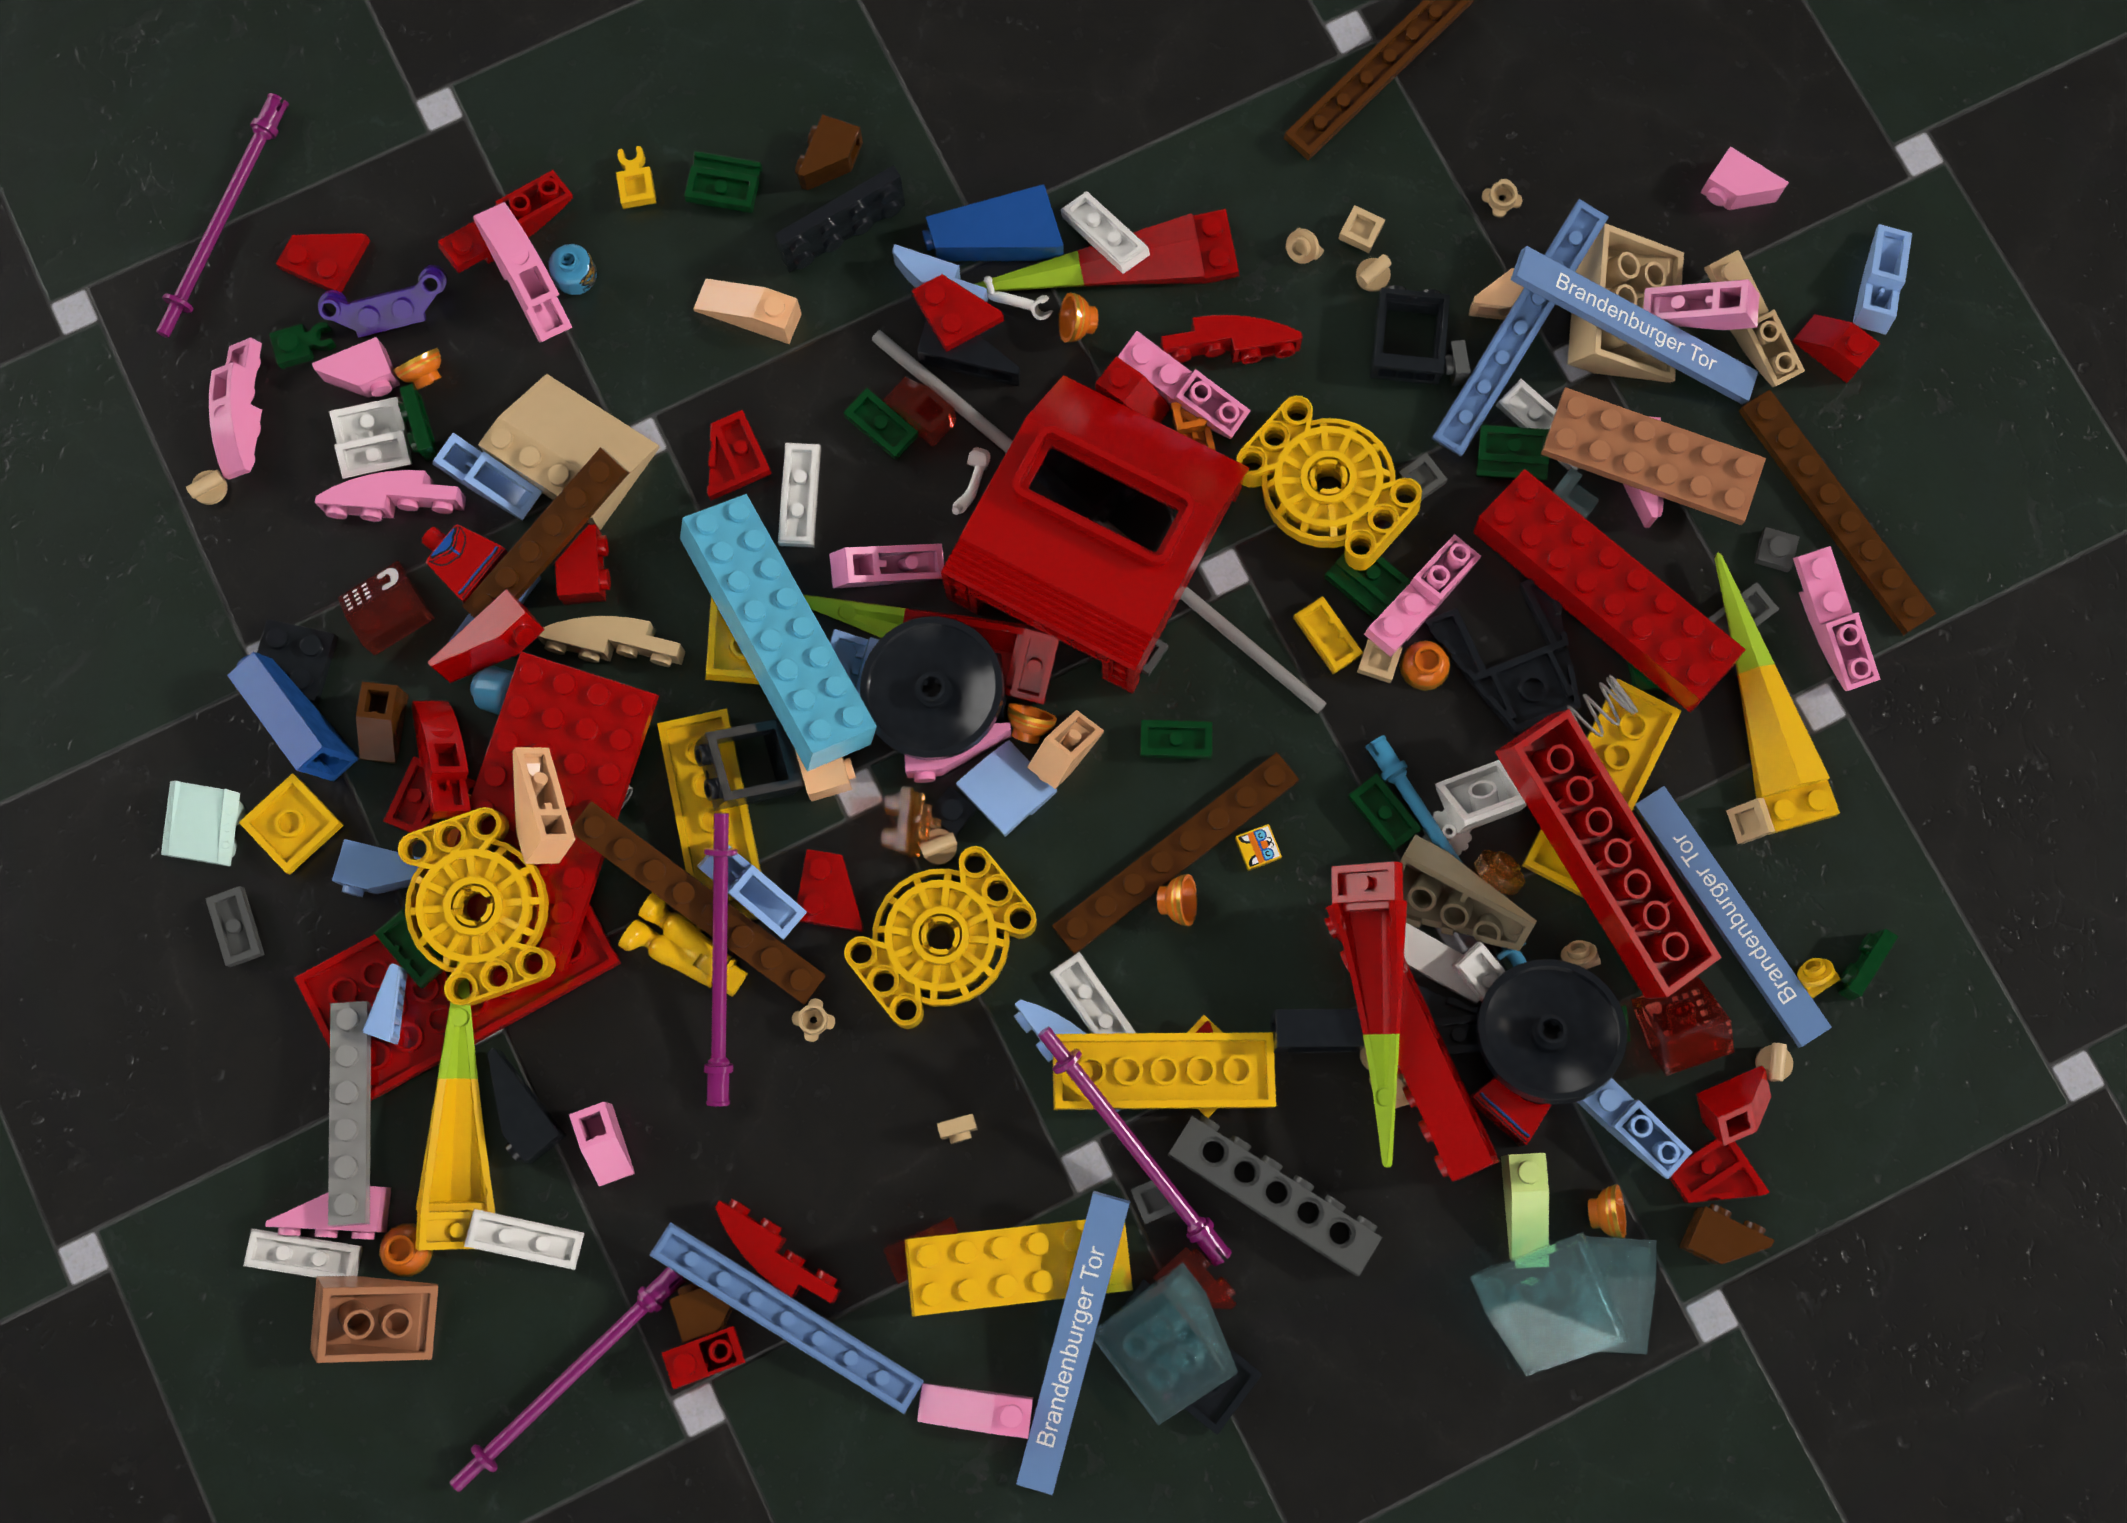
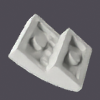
(370, 438)

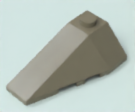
(1455, 899)

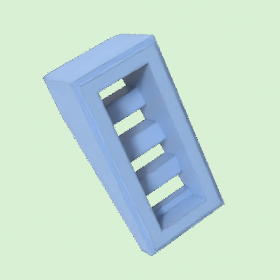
(387, 1010)

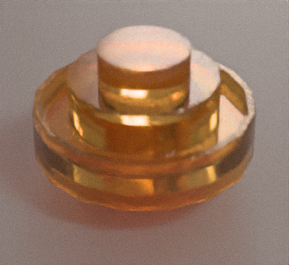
(1500, 871)

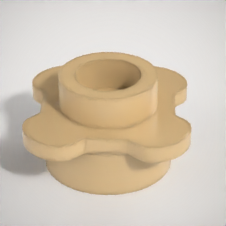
(1506, 189)
(803, 1017)

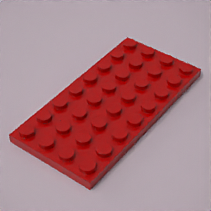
(595, 743)
(360, 970)

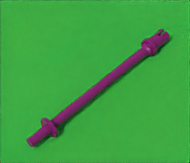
(264, 129)
(719, 1065)
(1198, 1228)
(648, 1300)

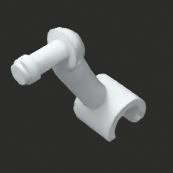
(1017, 301)
(979, 459)

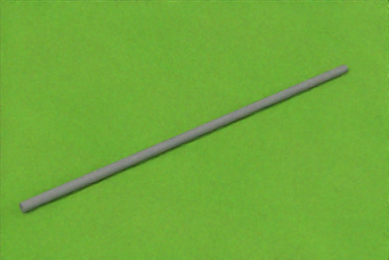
(1188, 596)

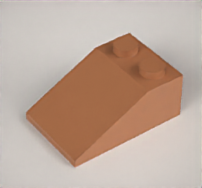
(372, 1319)

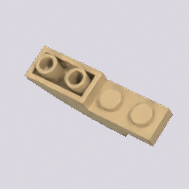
(1768, 344)
(599, 635)

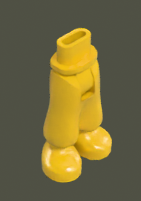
(679, 946)

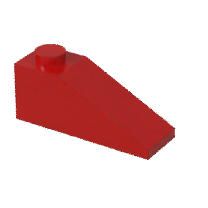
(491, 637)

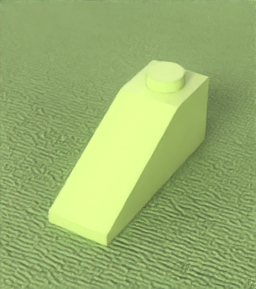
(1526, 1201)

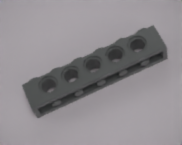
(1350, 1255)

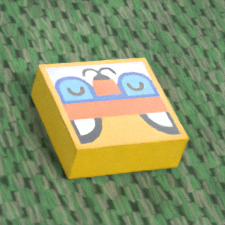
(1258, 847)

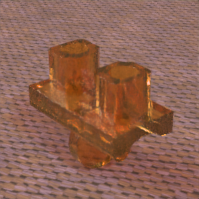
(913, 822)

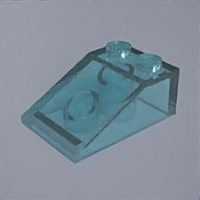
(1631, 1278)

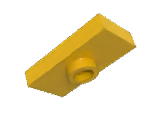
(1328, 635)

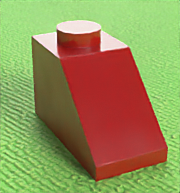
(1836, 345)
(1133, 390)

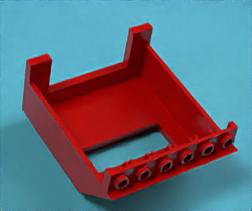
(1071, 571)

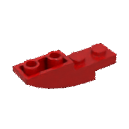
(532, 207)
(1244, 336)
(443, 758)
(761, 1247)

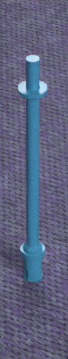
(1395, 773)

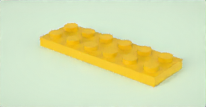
(1628, 756)
(691, 807)
(1171, 1070)
(1000, 1267)

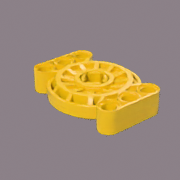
(1334, 450)
(443, 898)
(932, 904)

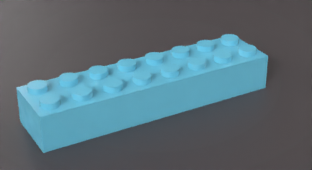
(777, 632)

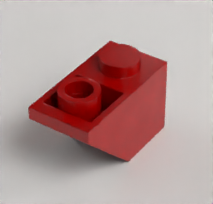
(581, 569)
(1736, 1105)
(703, 1357)

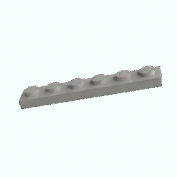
(349, 1115)

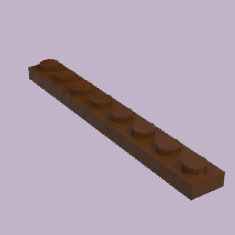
(1372, 74)
(1837, 512)
(1175, 853)
(695, 901)

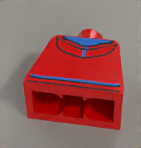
(462, 558)
(1509, 1111)

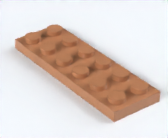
(1653, 456)

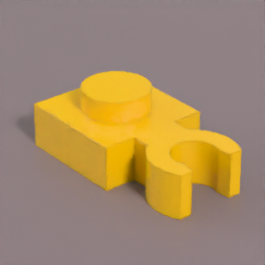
(635, 183)

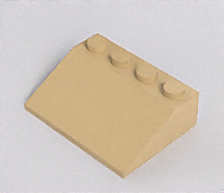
(1625, 267)
(555, 433)

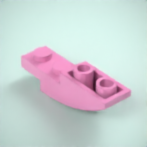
(523, 270)
(1188, 388)
(231, 414)
(379, 493)
(1422, 595)
(1832, 620)

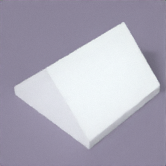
(1479, 797)

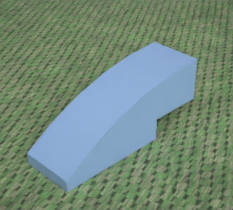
(921, 268)
(1883, 279)
(486, 476)
(758, 894)

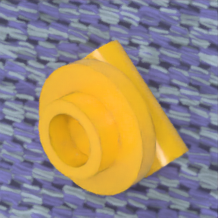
(1817, 975)

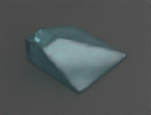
(1550, 1305)
(1167, 1344)

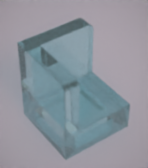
(1574, 494)

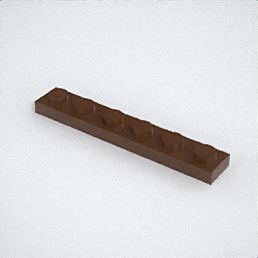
(550, 531)

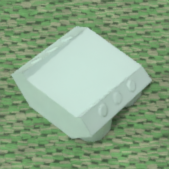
(201, 823)

